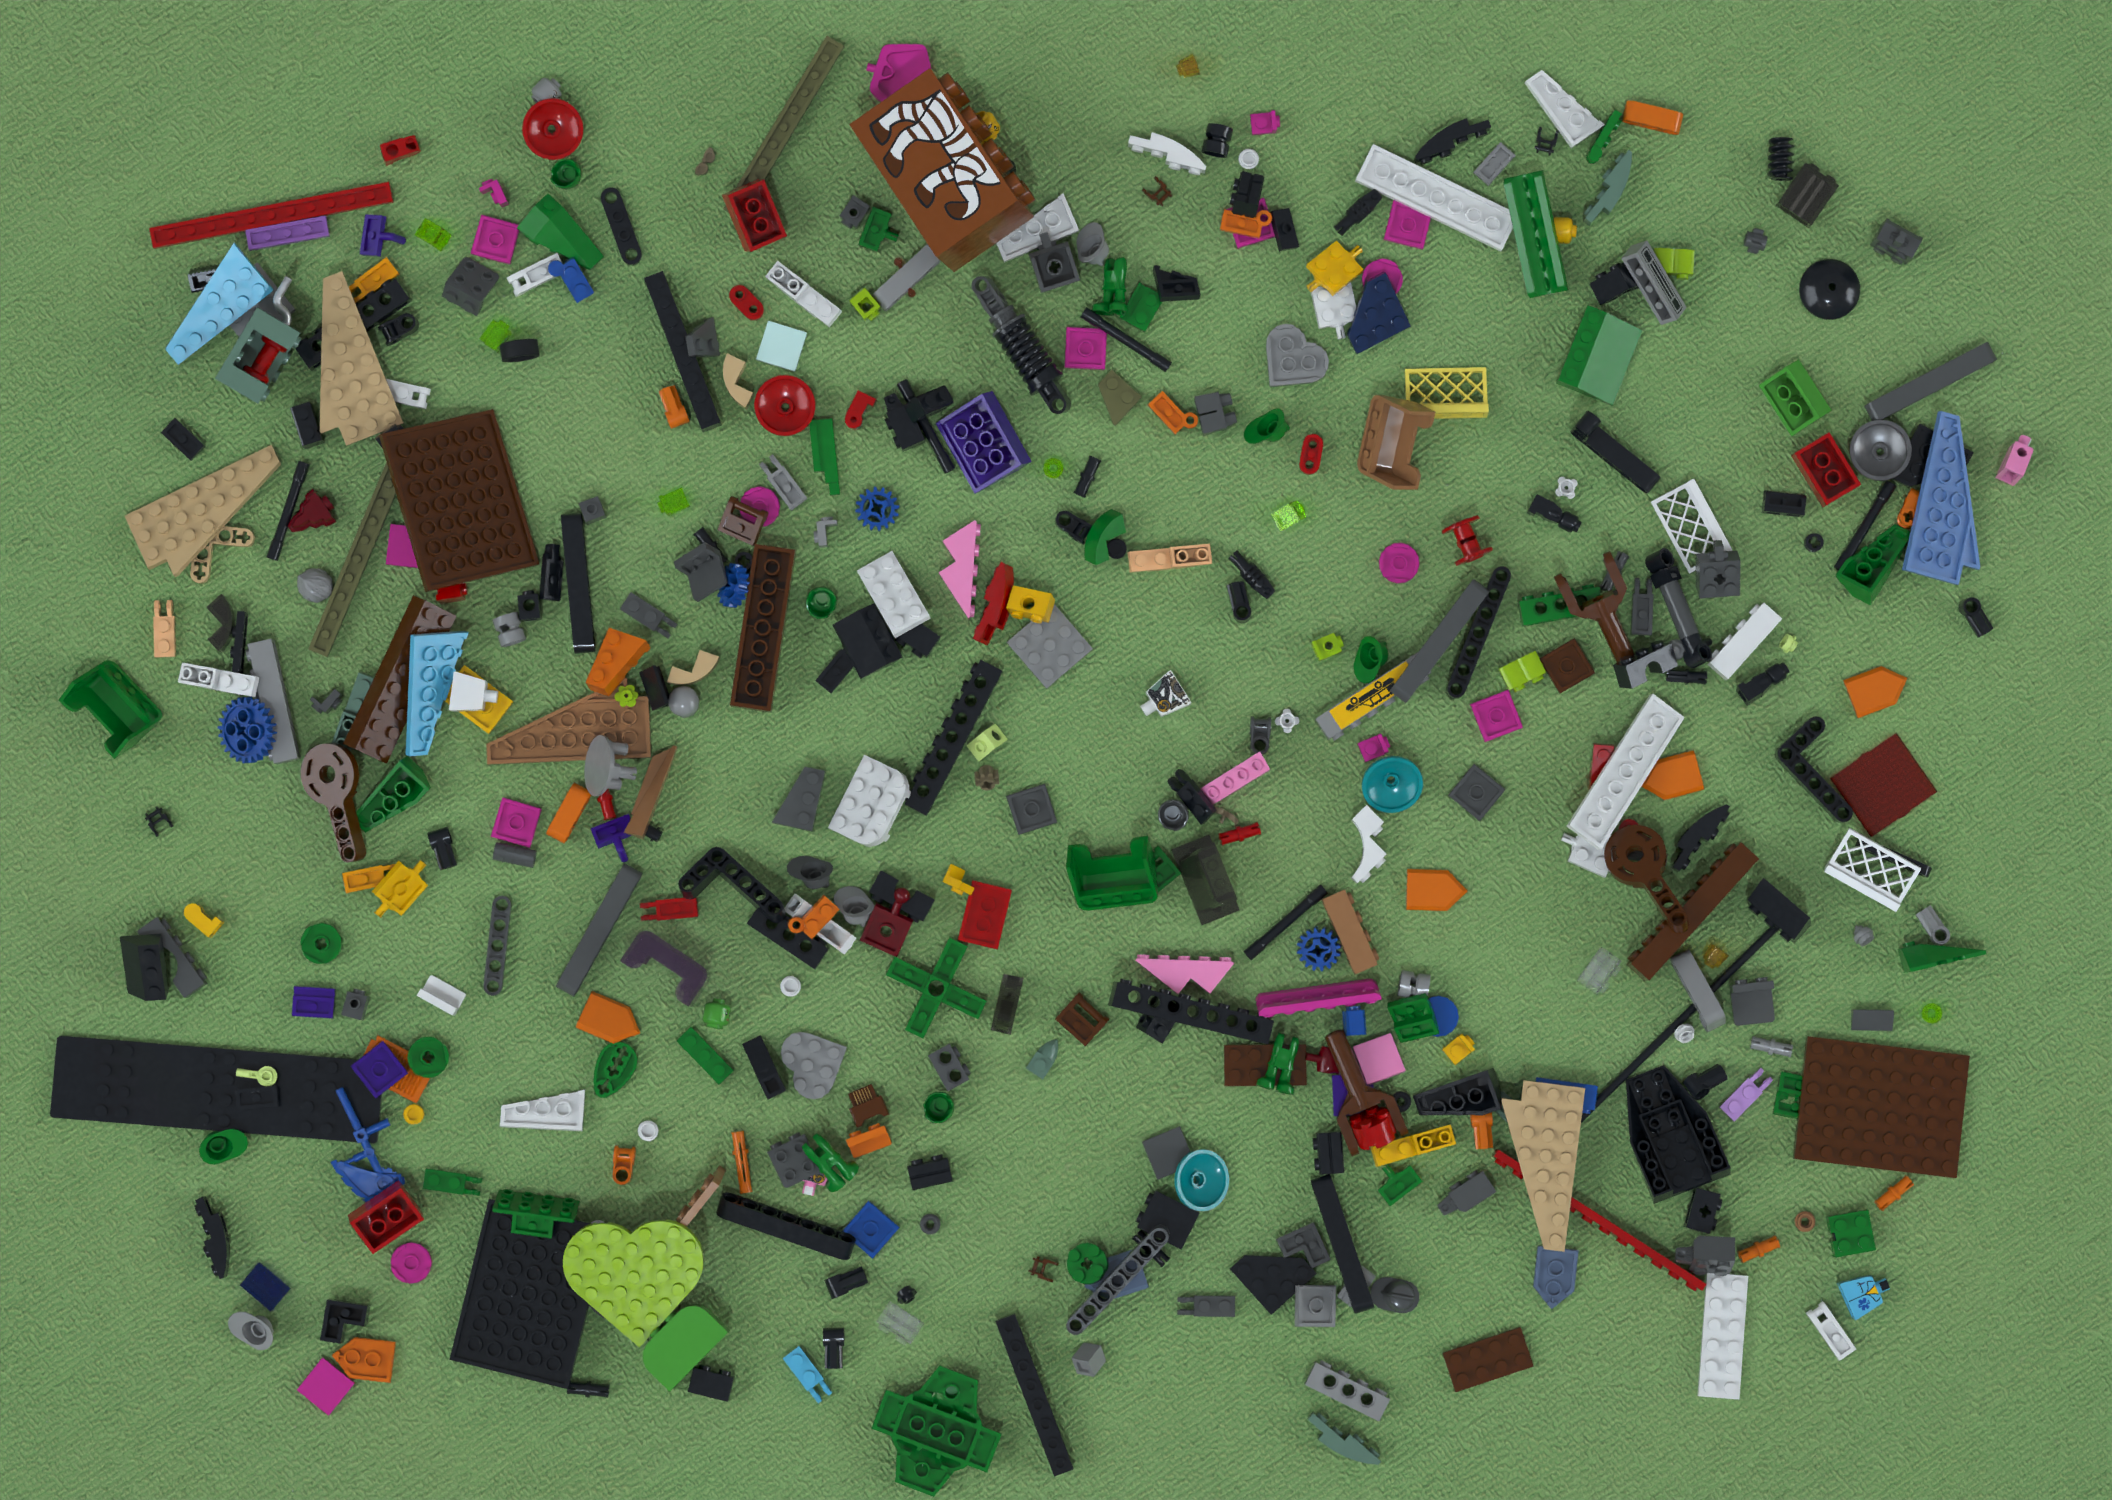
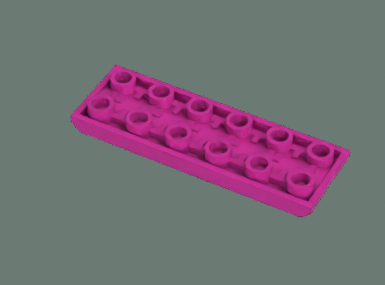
(1320, 996)

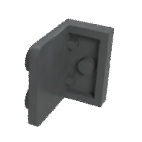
(469, 285)
(703, 569)
(1752, 1001)
(791, 1161)

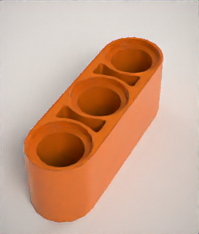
(1652, 117)
(569, 813)

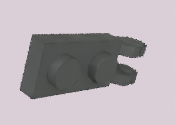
(1642, 609)
(646, 614)
(1209, 1306)

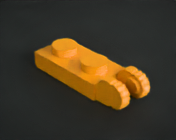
(373, 279)
(364, 878)

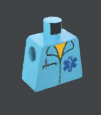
(1862, 1294)

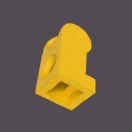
(195, 914)

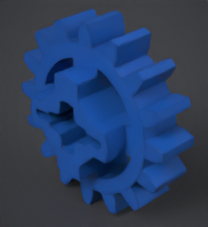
(867, 514)
(736, 586)
(1328, 947)

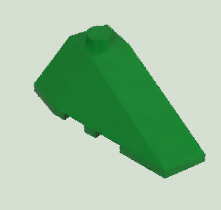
(555, 229)
(1870, 568)
(397, 792)
(1925, 956)

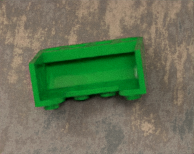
(115, 704)
(1113, 879)

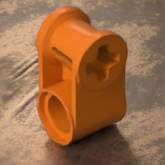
(1909, 508)
(623, 1163)

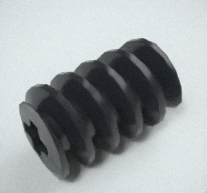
(1779, 159)

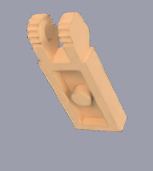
(164, 631)

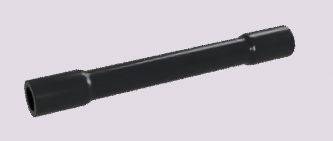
(1154, 357)
(941, 455)
(298, 479)
(1882, 498)
(1310, 900)

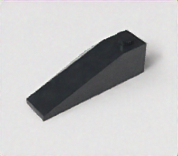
(1468, 1096)

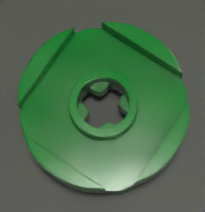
(332, 939)
(420, 1066)
(1077, 1257)

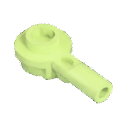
(266, 1075)

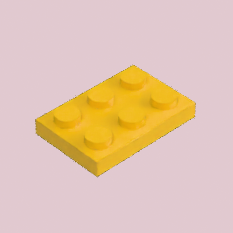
(492, 713)

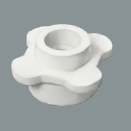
(1561, 491)
(1287, 727)

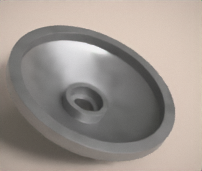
(1884, 436)

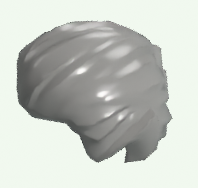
(314, 585)

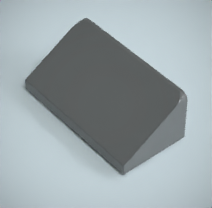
(1872, 1020)

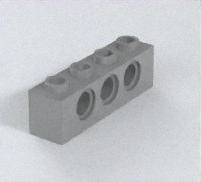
(1316, 1381)

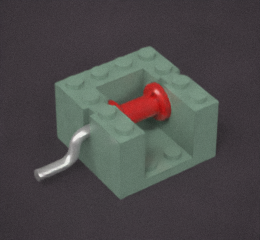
(260, 350)

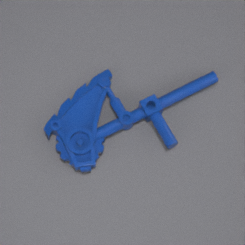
(363, 1181)

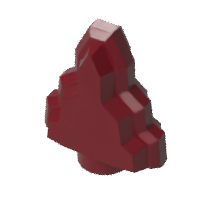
(313, 513)

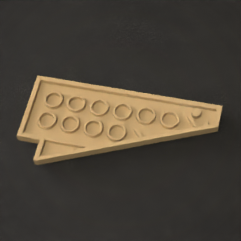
(352, 381)

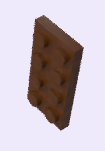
(1249, 1062)
(1487, 1359)

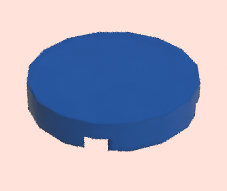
(1445, 1014)

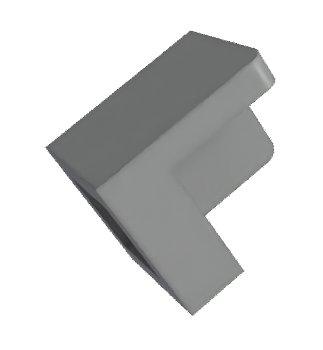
(1088, 1359)

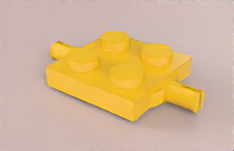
(1334, 268)
(400, 888)

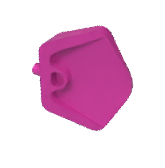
(897, 67)

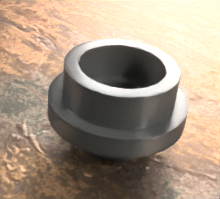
(923, 1226)

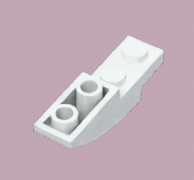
(1177, 154)
(803, 294)
(218, 680)

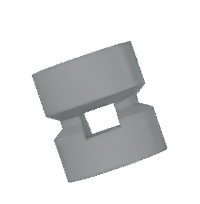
(506, 636)
(1421, 982)

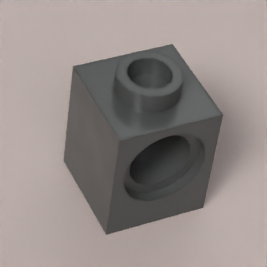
(592, 510)

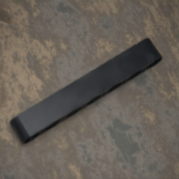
(578, 583)
(1471, 640)
(786, 1226)
(1342, 1244)

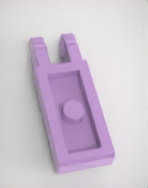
(1744, 1096)

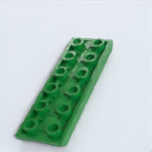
(1535, 234)

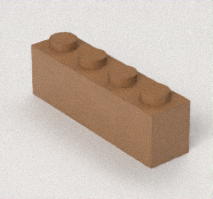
(1350, 933)

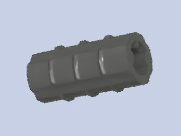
(514, 855)

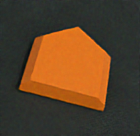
(1874, 690)
(1674, 776)
(1432, 890)
(607, 1019)
(367, 1359)

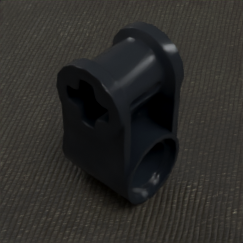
(397, 328)
(1074, 527)

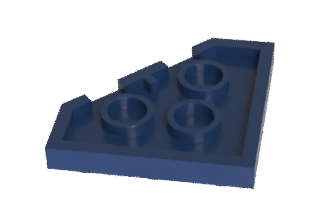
(1376, 315)

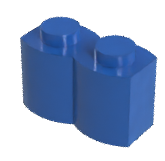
(1354, 1021)

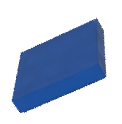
(871, 1229)

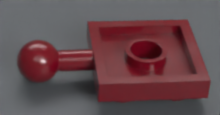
(897, 922)

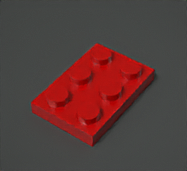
(985, 915)

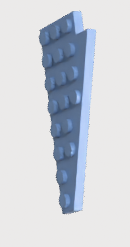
(1943, 521)

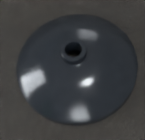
(1820, 299)

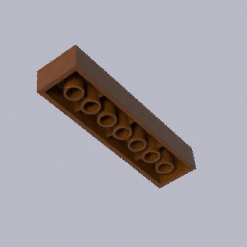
(763, 628)
(386, 702)
(1698, 905)

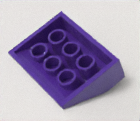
(983, 442)

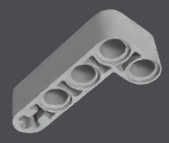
(1699, 991)

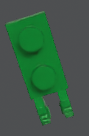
(1603, 138)
(449, 1182)

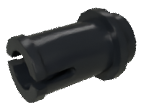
(653, 833)

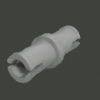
(1771, 1046)

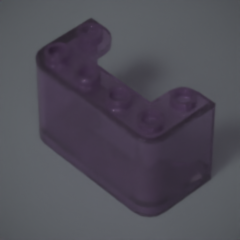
(693, 974)

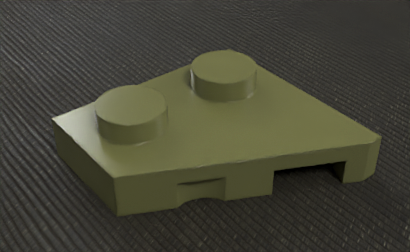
(1117, 396)

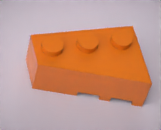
(614, 660)

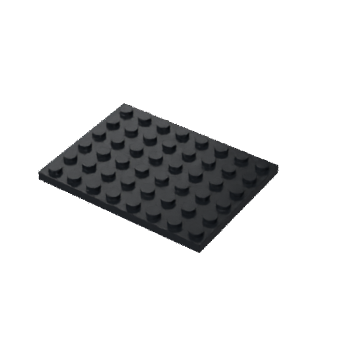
(519, 1306)

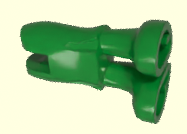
(1114, 283)
(1283, 1060)
(825, 1158)

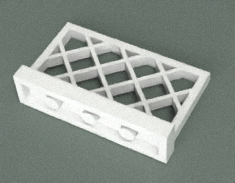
(1704, 512)
(1867, 886)

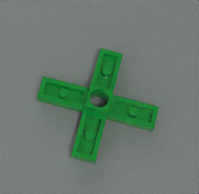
(951, 995)

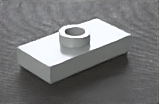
(1494, 164)

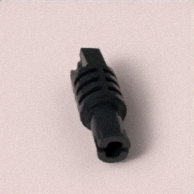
(1358, 211)
(1253, 575)

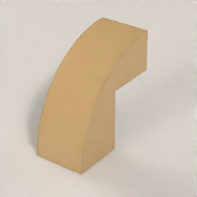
(732, 372)
(703, 667)

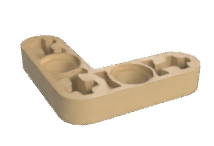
(216, 541)

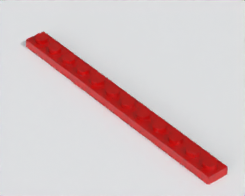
(271, 214)
(1608, 1227)

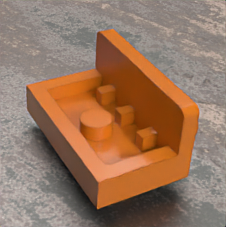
(870, 1141)

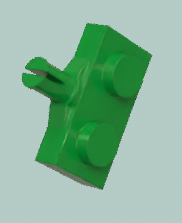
(876, 230)
(1398, 1184)

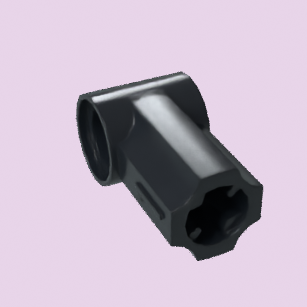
(1238, 600)
(1977, 618)
(441, 844)
(1700, 1084)
(842, 1283)
(833, 1342)

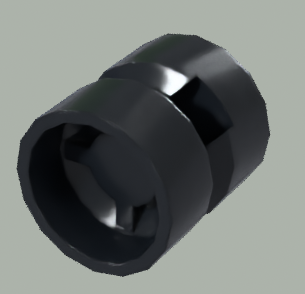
(1217, 140)

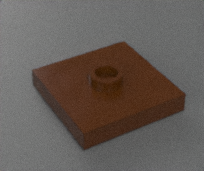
(1567, 666)

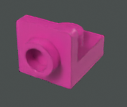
(1264, 123)
(497, 195)
(1374, 747)

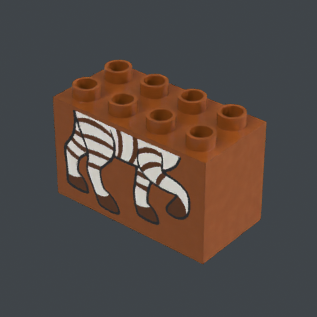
(944, 168)

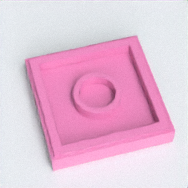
(1378, 1059)

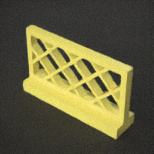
(1451, 409)

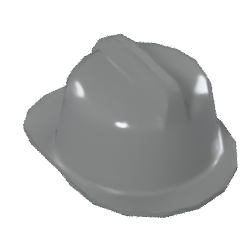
(1092, 244)
(854, 905)
(251, 1329)

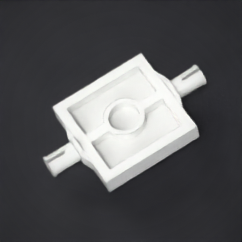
(1334, 310)
(1586, 855)

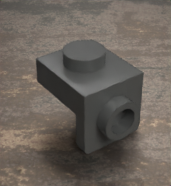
(332, 701)

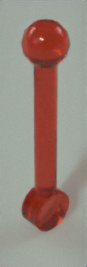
(898, 262)

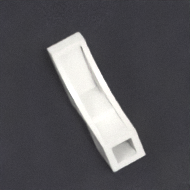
(1368, 824)
(831, 932)

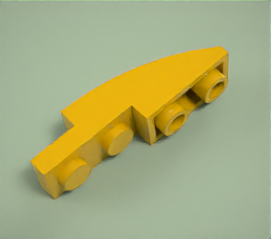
(1414, 1145)

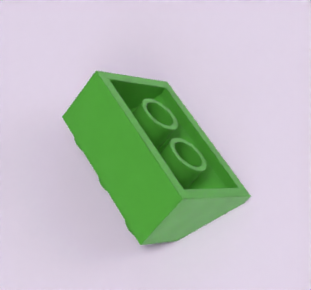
(1795, 397)

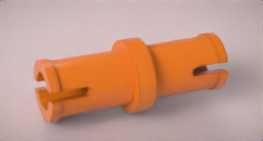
(1894, 1193)
(1758, 1249)

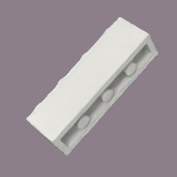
(1744, 641)

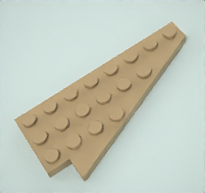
(189, 518)
(1546, 1144)

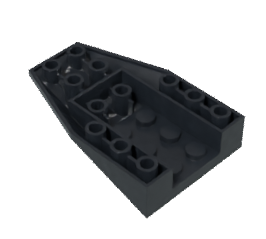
(1671, 1136)

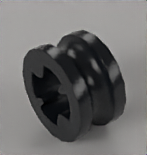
(1808, 546)
(748, 556)

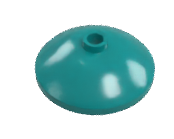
(1393, 794)
(1210, 1182)

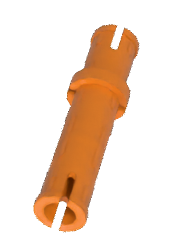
(738, 1136)

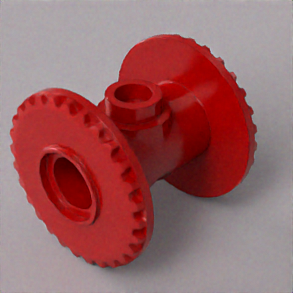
(1467, 540)

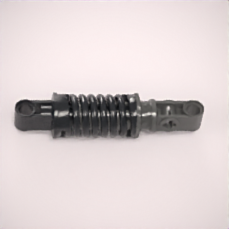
(1018, 343)

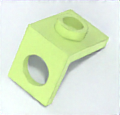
(986, 743)

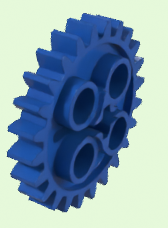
(247, 730)

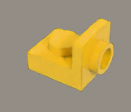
(1459, 1048)

